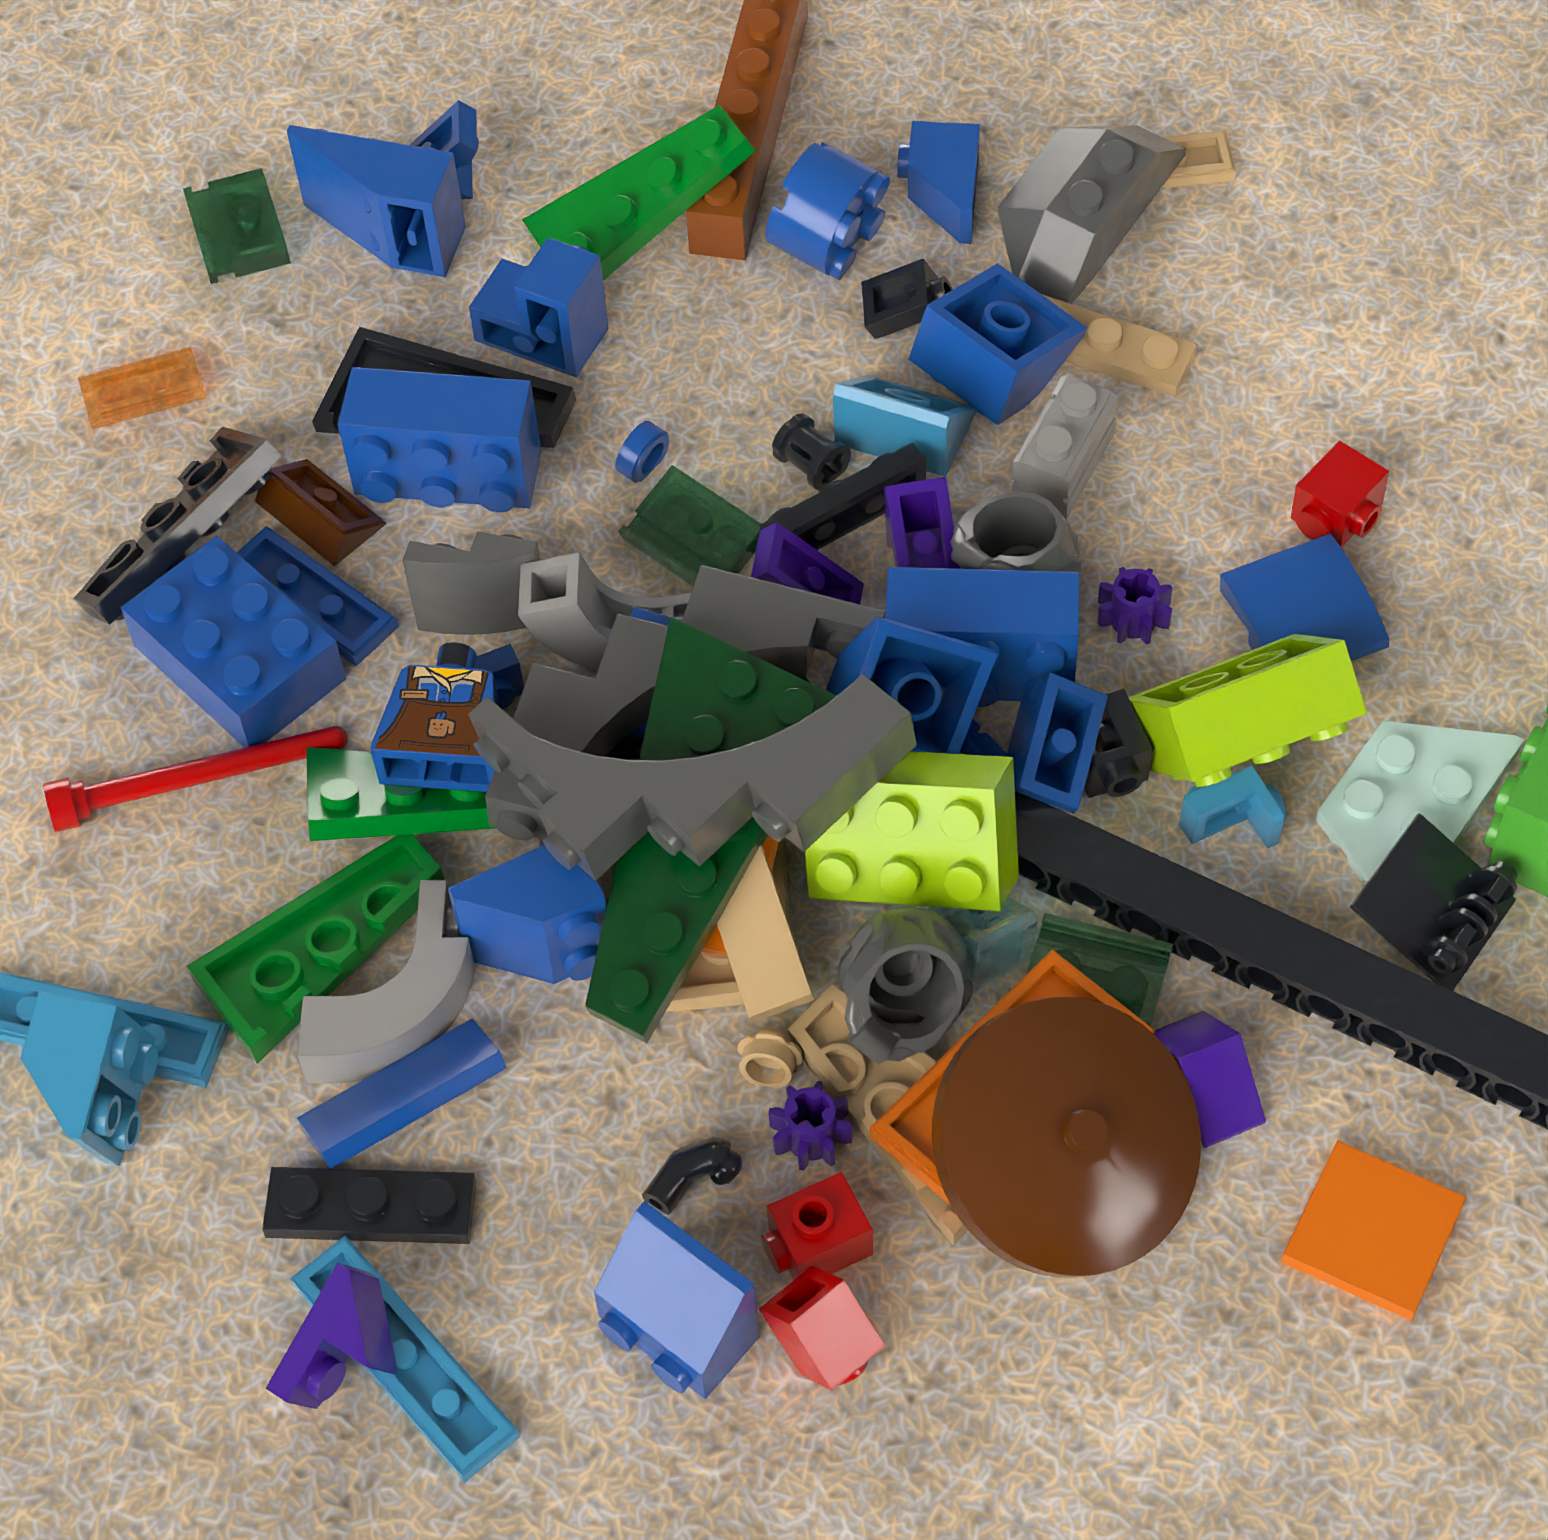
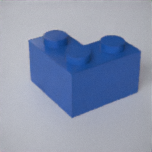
(544, 310)

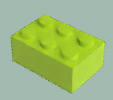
(1249, 708)
(925, 836)

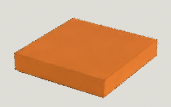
(1374, 1230)

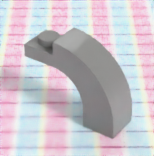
(576, 611)
(365, 1032)

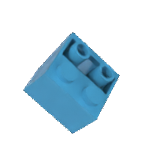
(90, 1070)

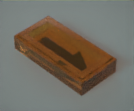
(141, 388)

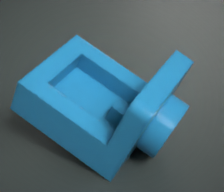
(1232, 801)

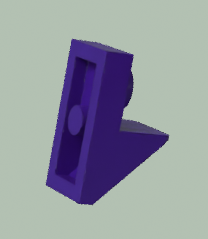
(920, 524)
(794, 563)
(342, 1323)

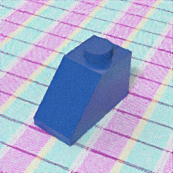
(943, 173)
(1055, 740)

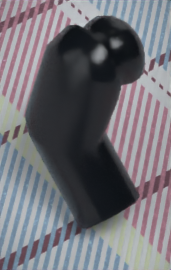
(688, 1164)

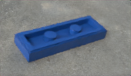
(327, 599)
(401, 1093)

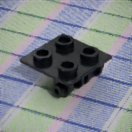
(1436, 902)

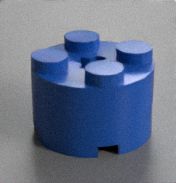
(827, 209)

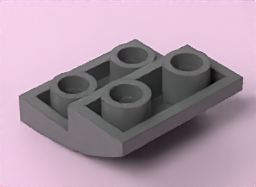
(468, 589)

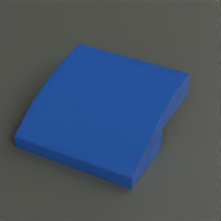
(1305, 593)

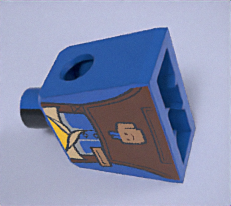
(427, 726)

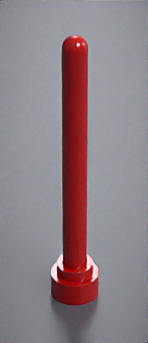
(74, 801)

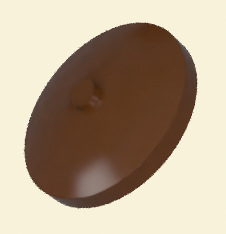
(1066, 1137)

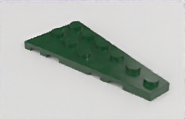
(665, 904)

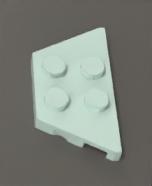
(1411, 772)

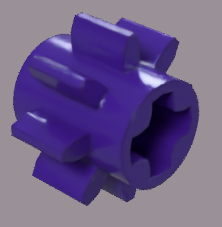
(1134, 604)
(803, 1139)

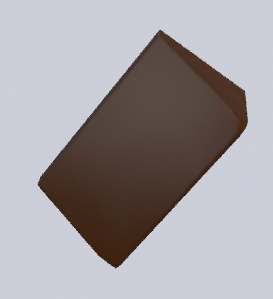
(318, 510)

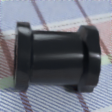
(810, 451)

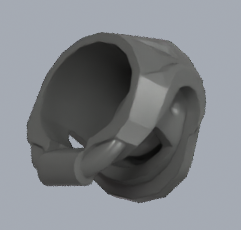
(1015, 534)
(903, 971)

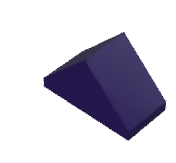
(1217, 1074)

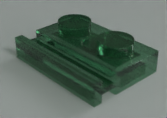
(237, 226)
(690, 527)
(1117, 961)

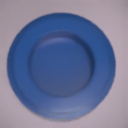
(642, 451)

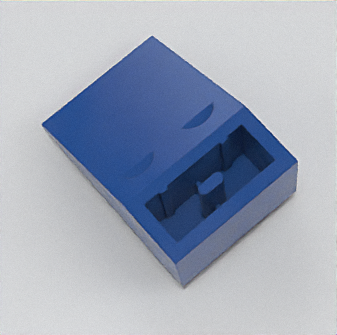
(383, 196)

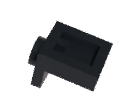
(900, 297)
(1121, 750)

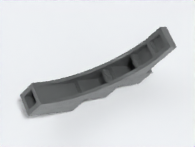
(787, 782)

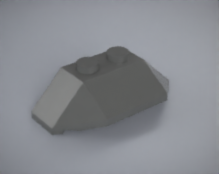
(1081, 203)

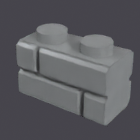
(1066, 443)

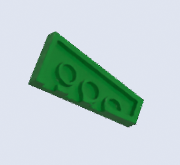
(645, 192)
(351, 803)
(312, 943)

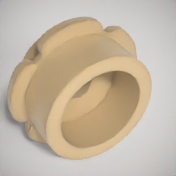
(769, 1049)

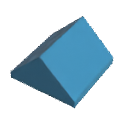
(887, 416)

